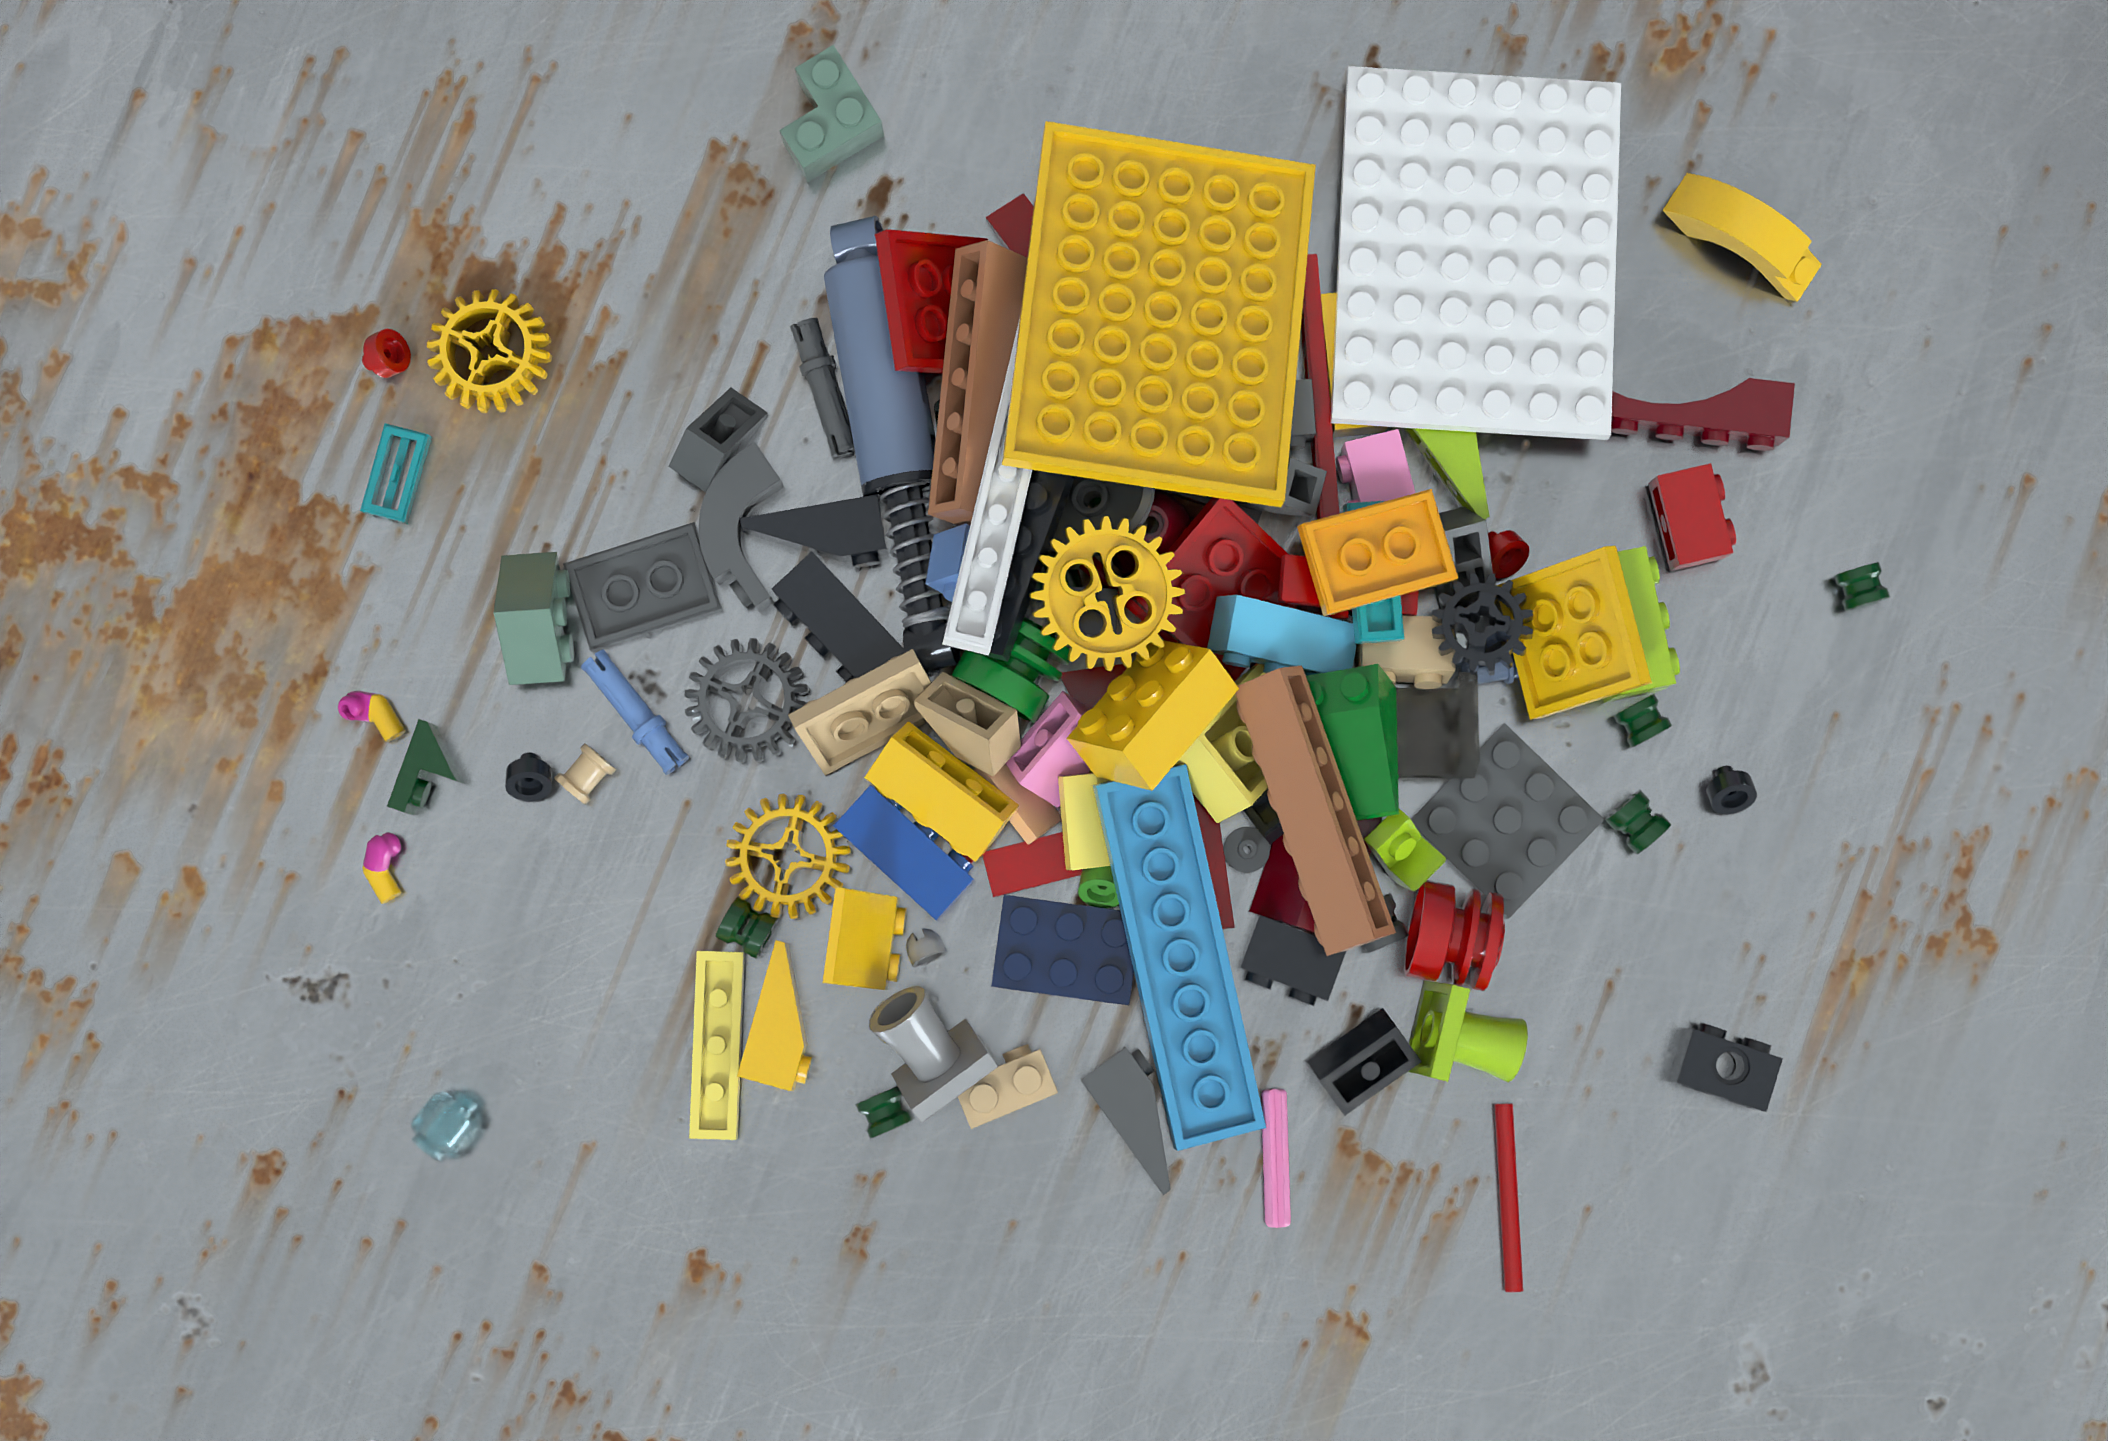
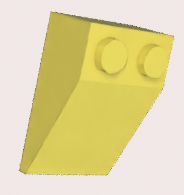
(1223, 763)

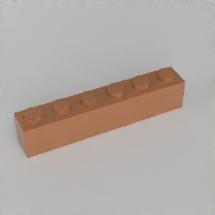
(976, 359)
(1313, 810)

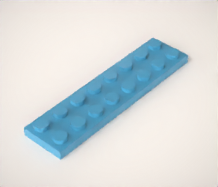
(1180, 959)

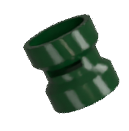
(1635, 818)
(755, 933)

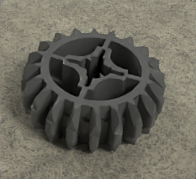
(737, 720)

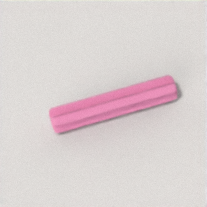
(1276, 1158)

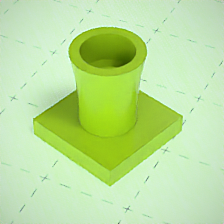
(1449, 1034)

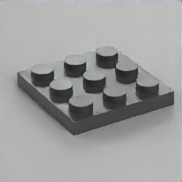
(1508, 822)

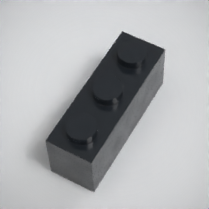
(834, 619)

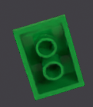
(1361, 728)

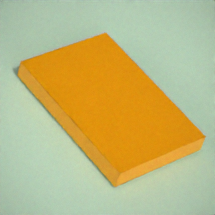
(1377, 552)

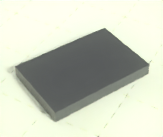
(642, 587)

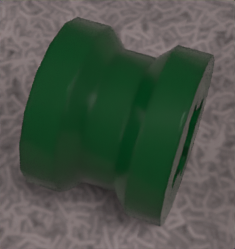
(1862, 586)
(1642, 720)
(883, 1112)

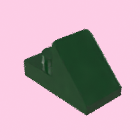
(424, 755)

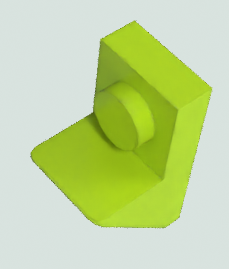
(1403, 851)

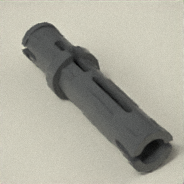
(821, 377)

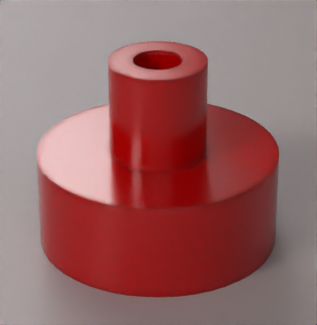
(386, 353)
(1507, 553)

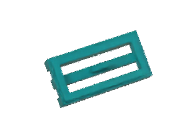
(413, 477)

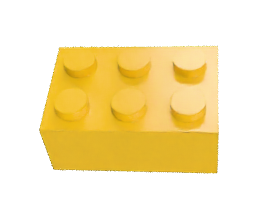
(1152, 714)

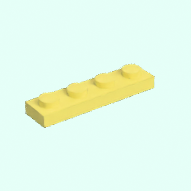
(717, 1045)

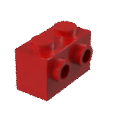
(1692, 516)

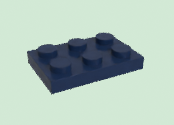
(1063, 951)

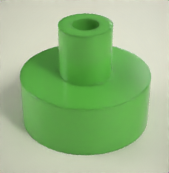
(1098, 887)

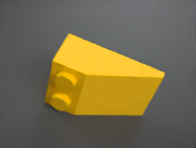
(863, 939)

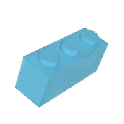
(1279, 636)

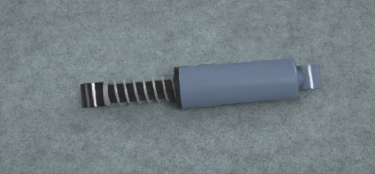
(888, 429)

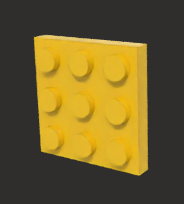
(1582, 634)

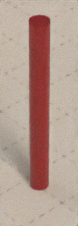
(1508, 1197)

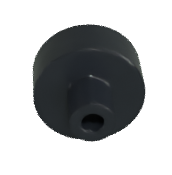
(528, 778)
(1731, 791)

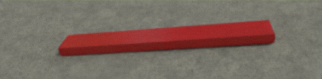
(1316, 369)

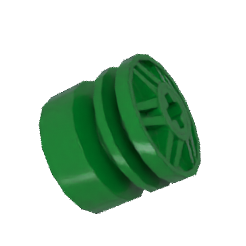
(1015, 680)

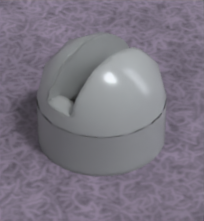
(925, 949)

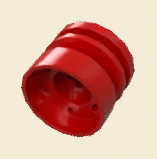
(1454, 935)

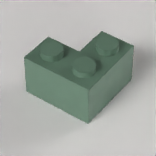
(840, 120)
(532, 618)

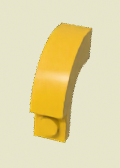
(1748, 227)

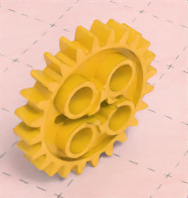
(1148, 580)

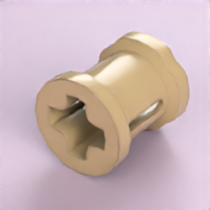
(585, 773)

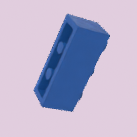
(906, 852)

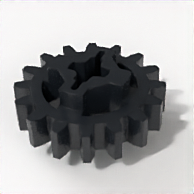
(1500, 628)

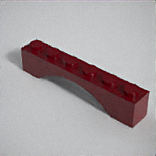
(1750, 412)

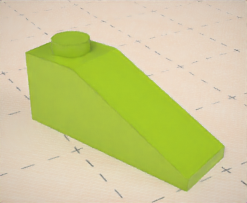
(1456, 463)

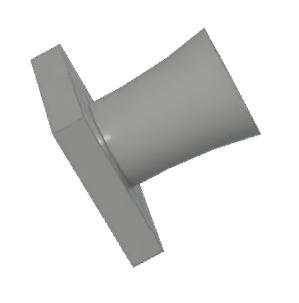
(936, 1061)

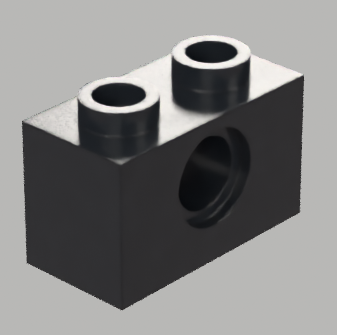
(1749, 1084)

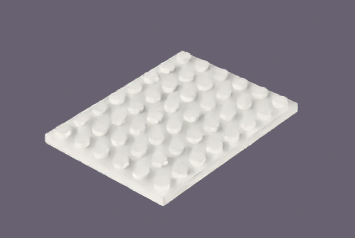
(1477, 253)

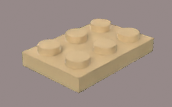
(862, 712)

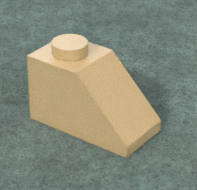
(970, 723)

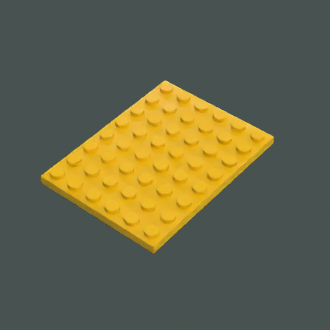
(1161, 315)

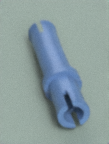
(646, 726)

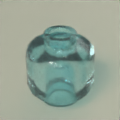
(446, 1125)

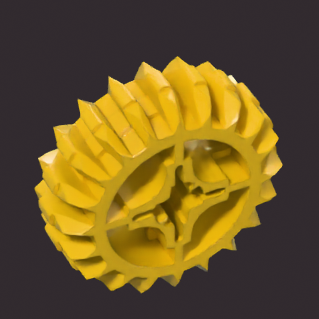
(497, 333)
(749, 848)

